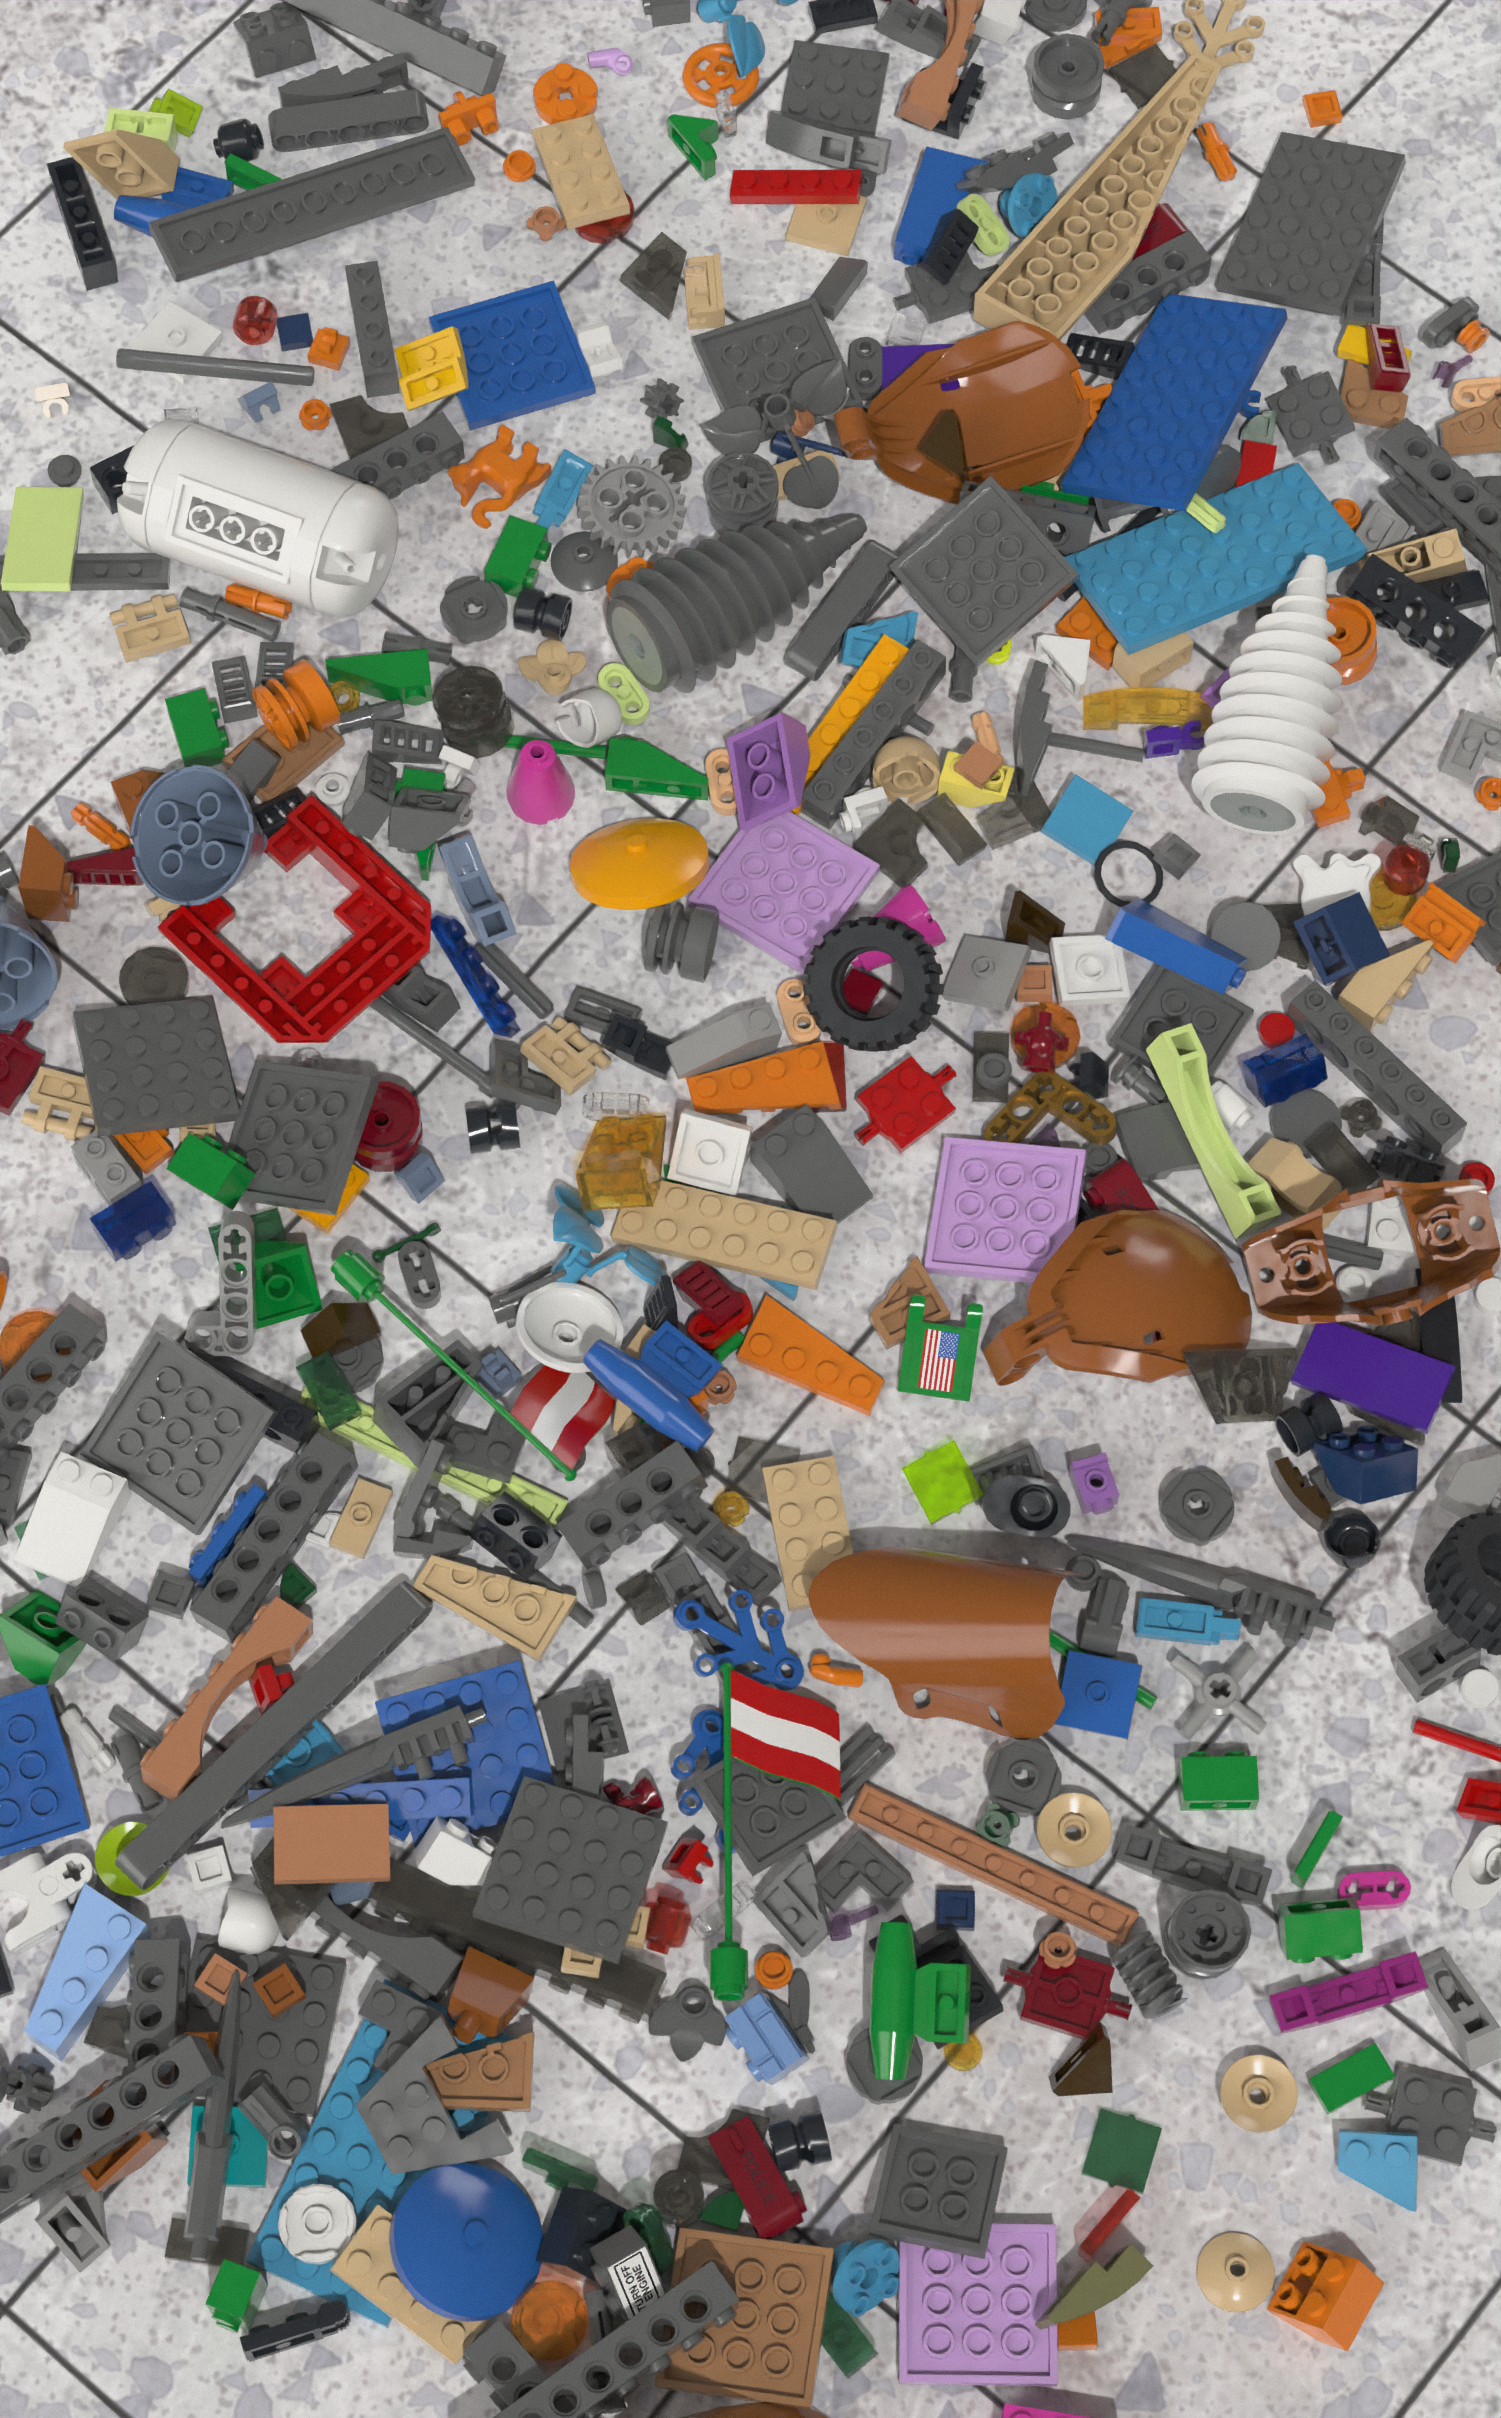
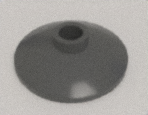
(578, 572)

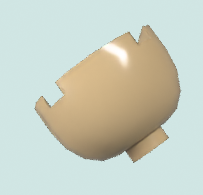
(907, 769)

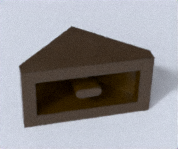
(946, 446)
(1032, 924)
(340, 1328)
(1086, 2068)

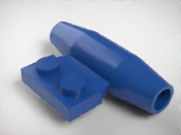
(189, 191)
(660, 1382)

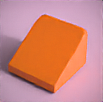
(1078, 2334)

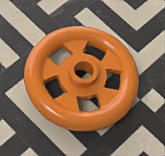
(712, 53)

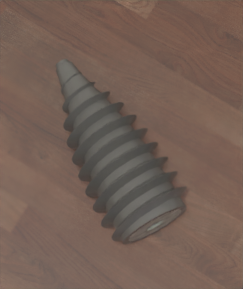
(721, 598)

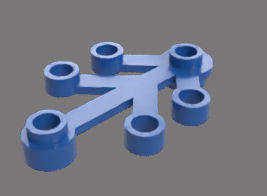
(745, 1647)
(713, 1743)

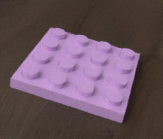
(785, 887)
(1002, 1208)
(977, 2316)

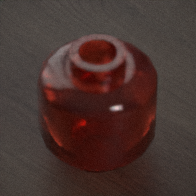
(255, 320)
(1406, 870)
(667, 1924)

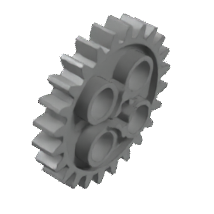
(651, 525)

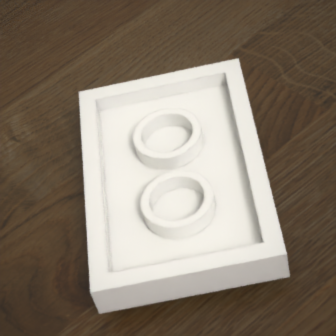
(1391, 1228)

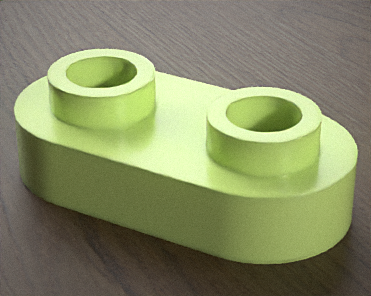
(992, 235)
(628, 694)

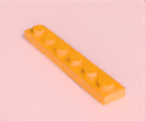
(852, 703)

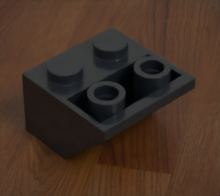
(577, 2224)

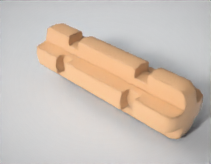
(986, 733)

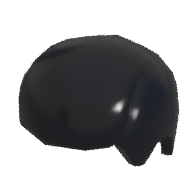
(1352, 1541)

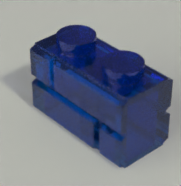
(1285, 1070)
(133, 1222)

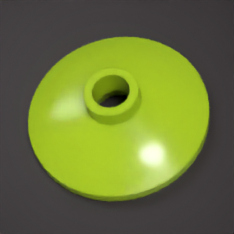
(107, 1852)

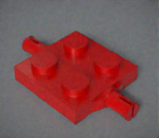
(905, 1104)

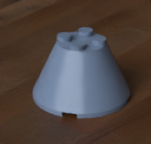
(195, 836)
(26, 970)

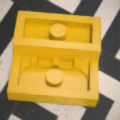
(432, 368)

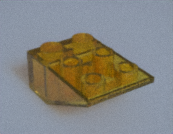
(622, 1163)

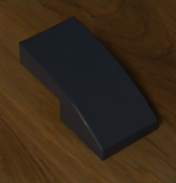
(637, 1047)

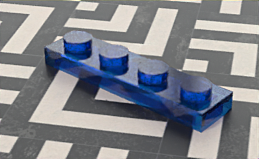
(479, 984)

